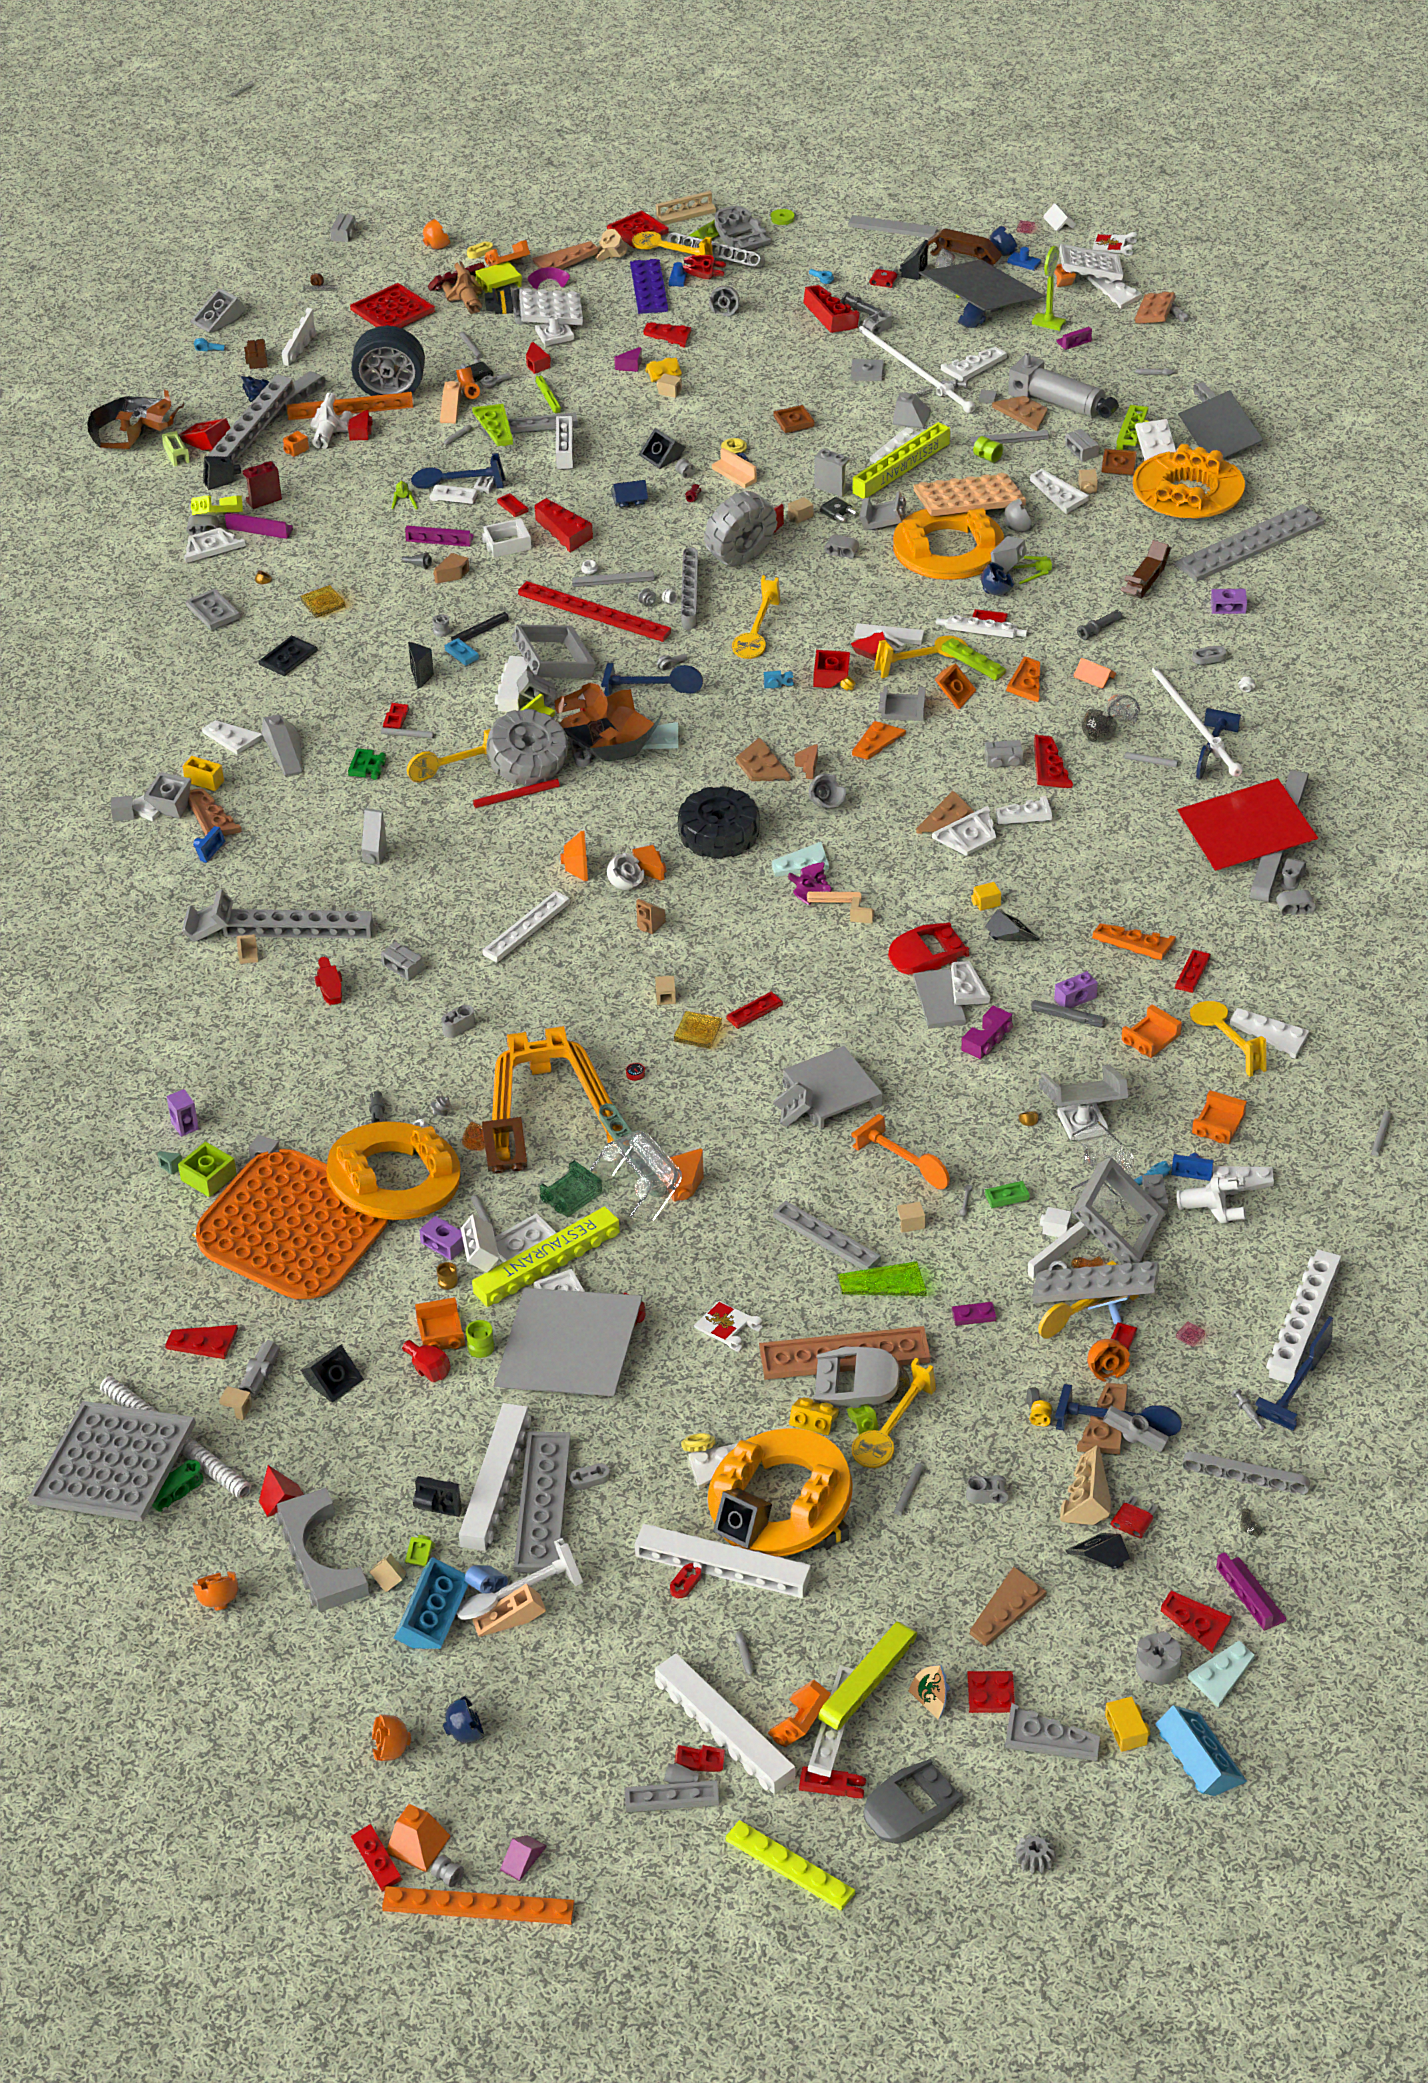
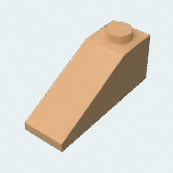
(450, 402)
(511, 1611)

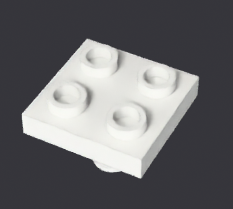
(553, 332)
(1079, 1116)

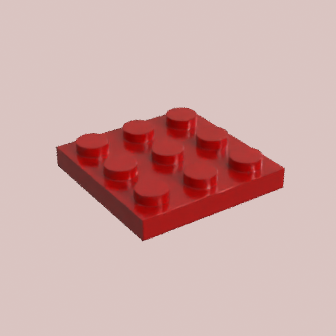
(635, 224)

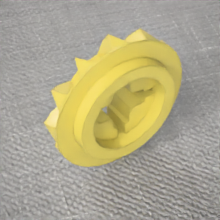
(740, 445)
(698, 1442)

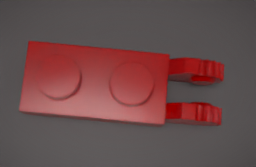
(832, 1785)

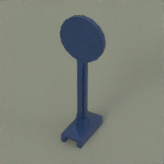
(432, 476)
(682, 678)
(1219, 721)
(1158, 1416)

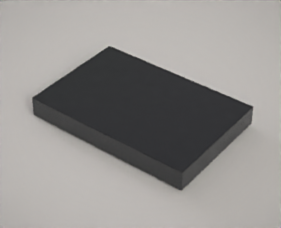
(288, 655)

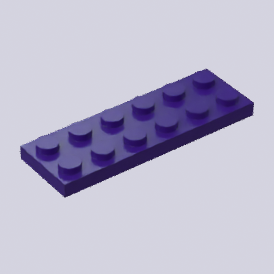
(648, 286)

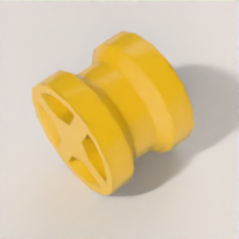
(1041, 1413)

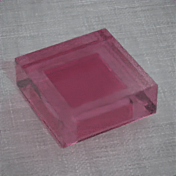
(1025, 227)
(1190, 1334)

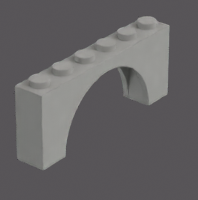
(327, 1585)

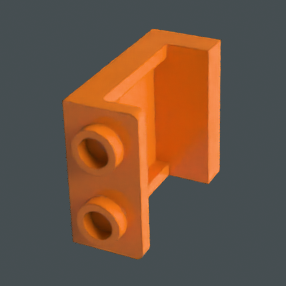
(520, 251)
(1152, 1032)
(1219, 1117)
(440, 1324)
(809, 1701)

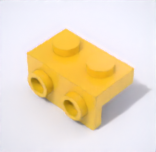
(666, 366)
(813, 1415)

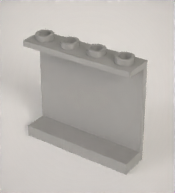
(836, 1084)
(1110, 1088)

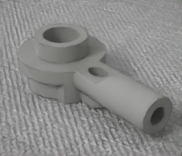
(490, 382)
(667, 662)

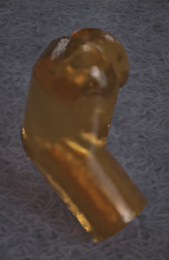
(1080, 1262)

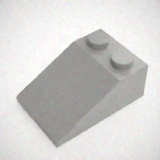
(218, 311)

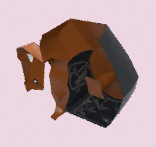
(147, 409)
(610, 724)

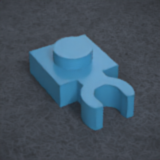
(775, 679)

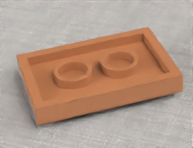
(1155, 307)

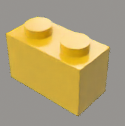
(203, 773)
(1127, 1723)

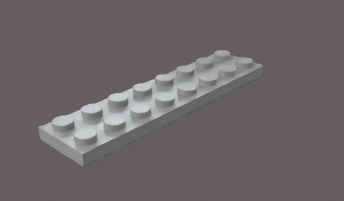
(542, 1500)

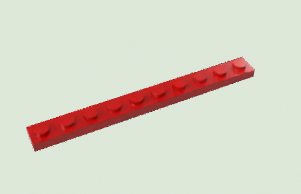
(594, 611)

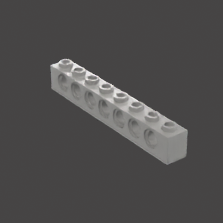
(254, 418)
(300, 923)

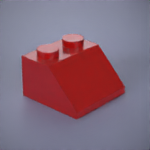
(830, 667)

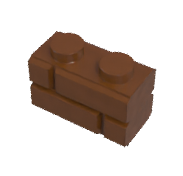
(256, 354)

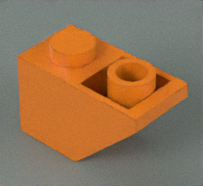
(650, 862)

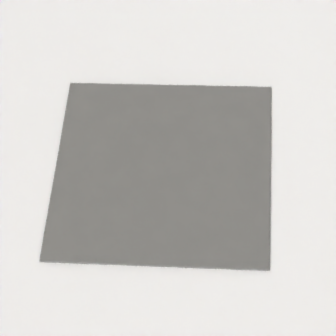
(568, 1341)

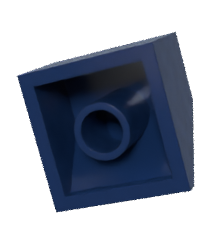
(629, 492)

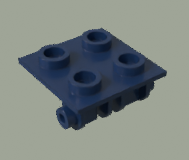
(253, 386)

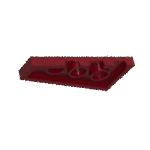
(438, 280)

